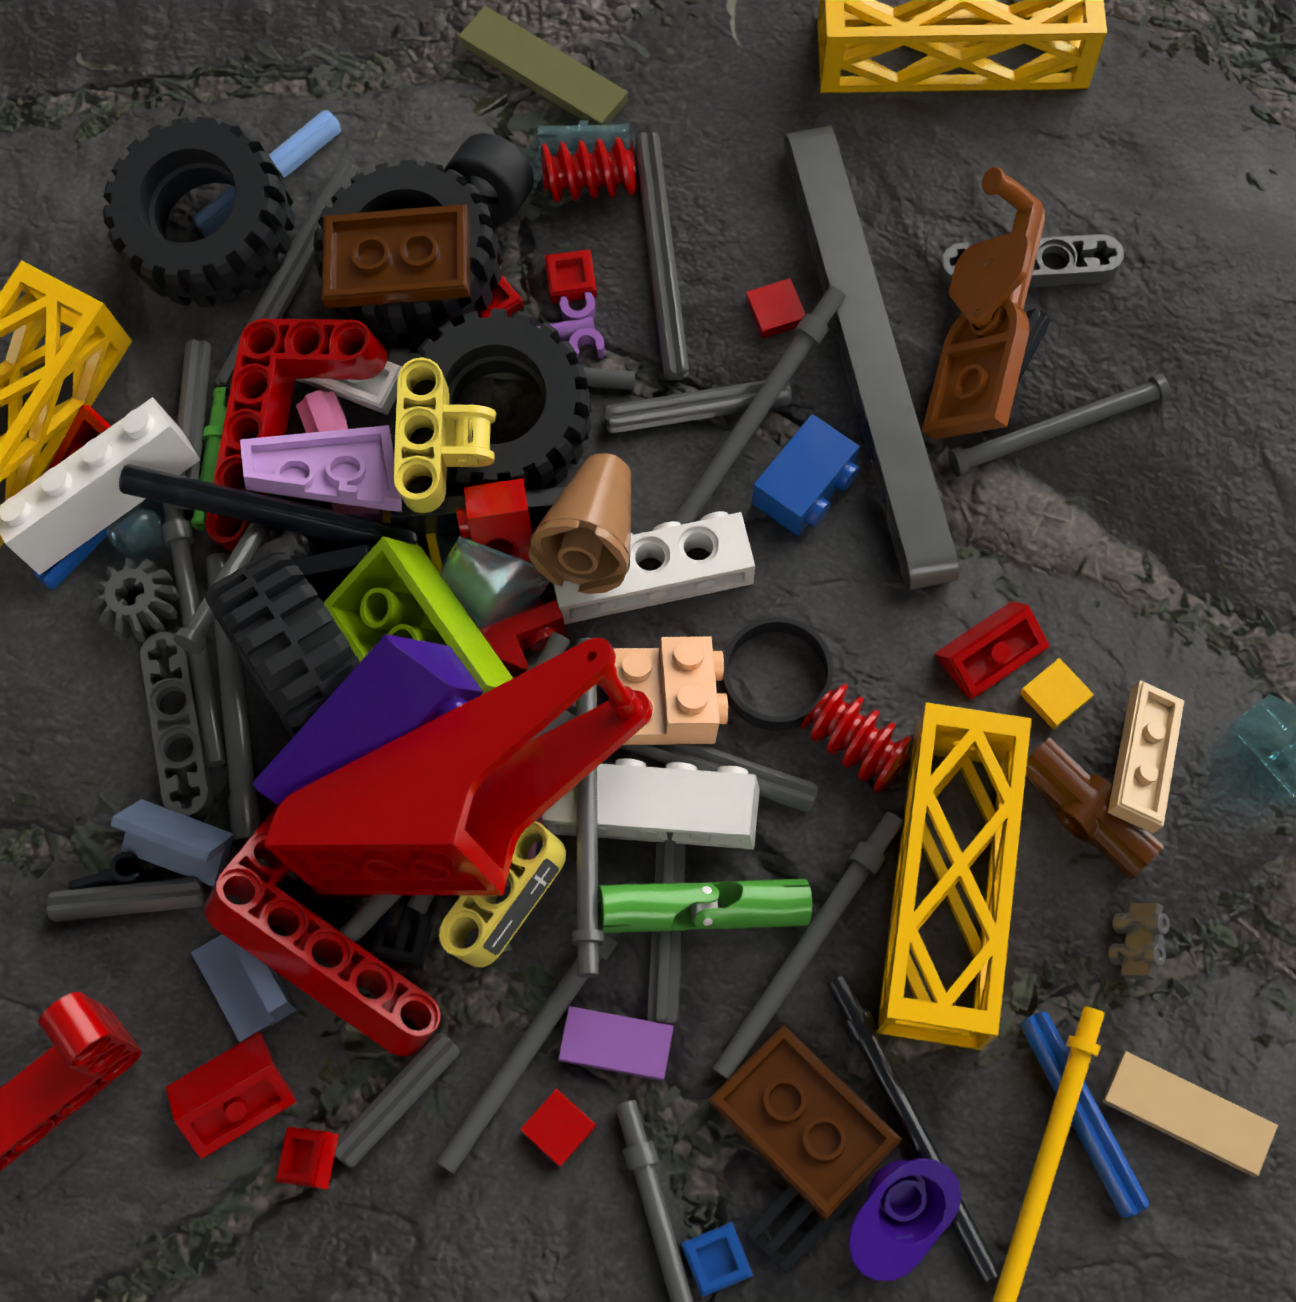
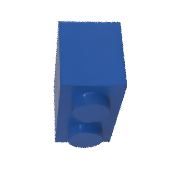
(806, 475)

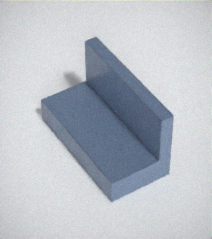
(174, 841)
(243, 987)

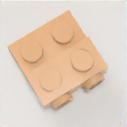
(681, 687)

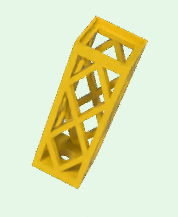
(866, 28)
(80, 351)
(1002, 748)

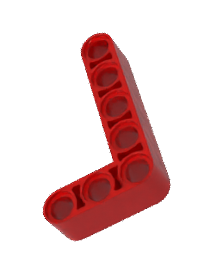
(276, 374)
(310, 937)
(86, 1057)

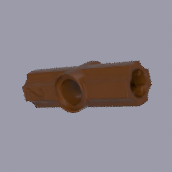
(1083, 809)

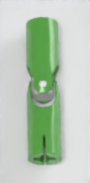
(663, 905)

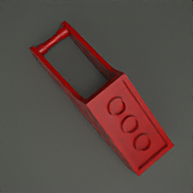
(458, 792)

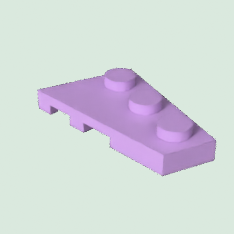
(325, 466)

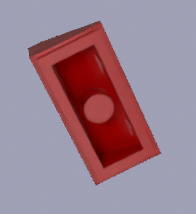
(993, 649)

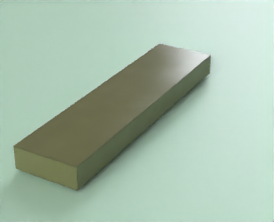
(543, 68)

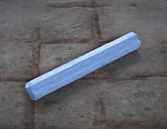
(285, 157)

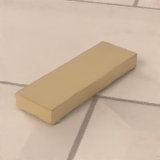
(1146, 757)
(1190, 1114)

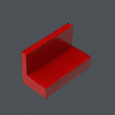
(229, 1095)

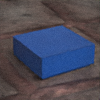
(716, 1259)

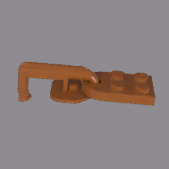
(990, 337)

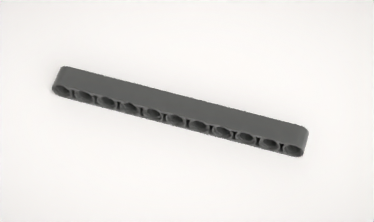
(871, 362)

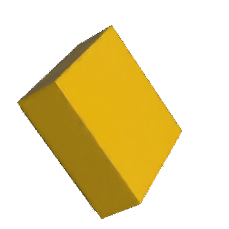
(1056, 694)

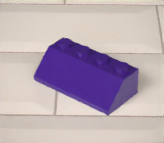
(383, 698)

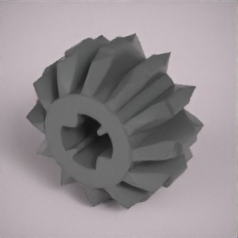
(135, 600)

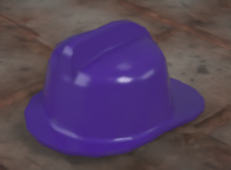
(903, 1217)

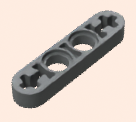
(1067, 246)
(171, 727)

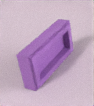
(616, 1043)

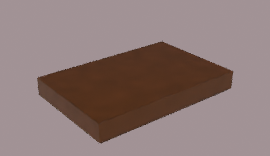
(396, 256)
(805, 1122)

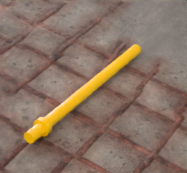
(1082, 1048)

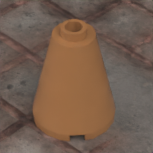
(588, 528)

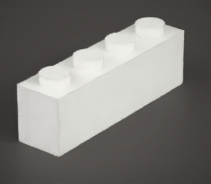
(83, 490)
(679, 799)

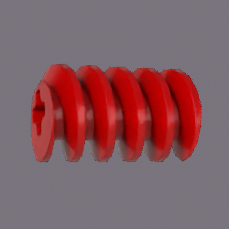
(588, 169)
(859, 737)

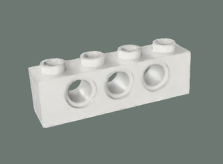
(679, 576)

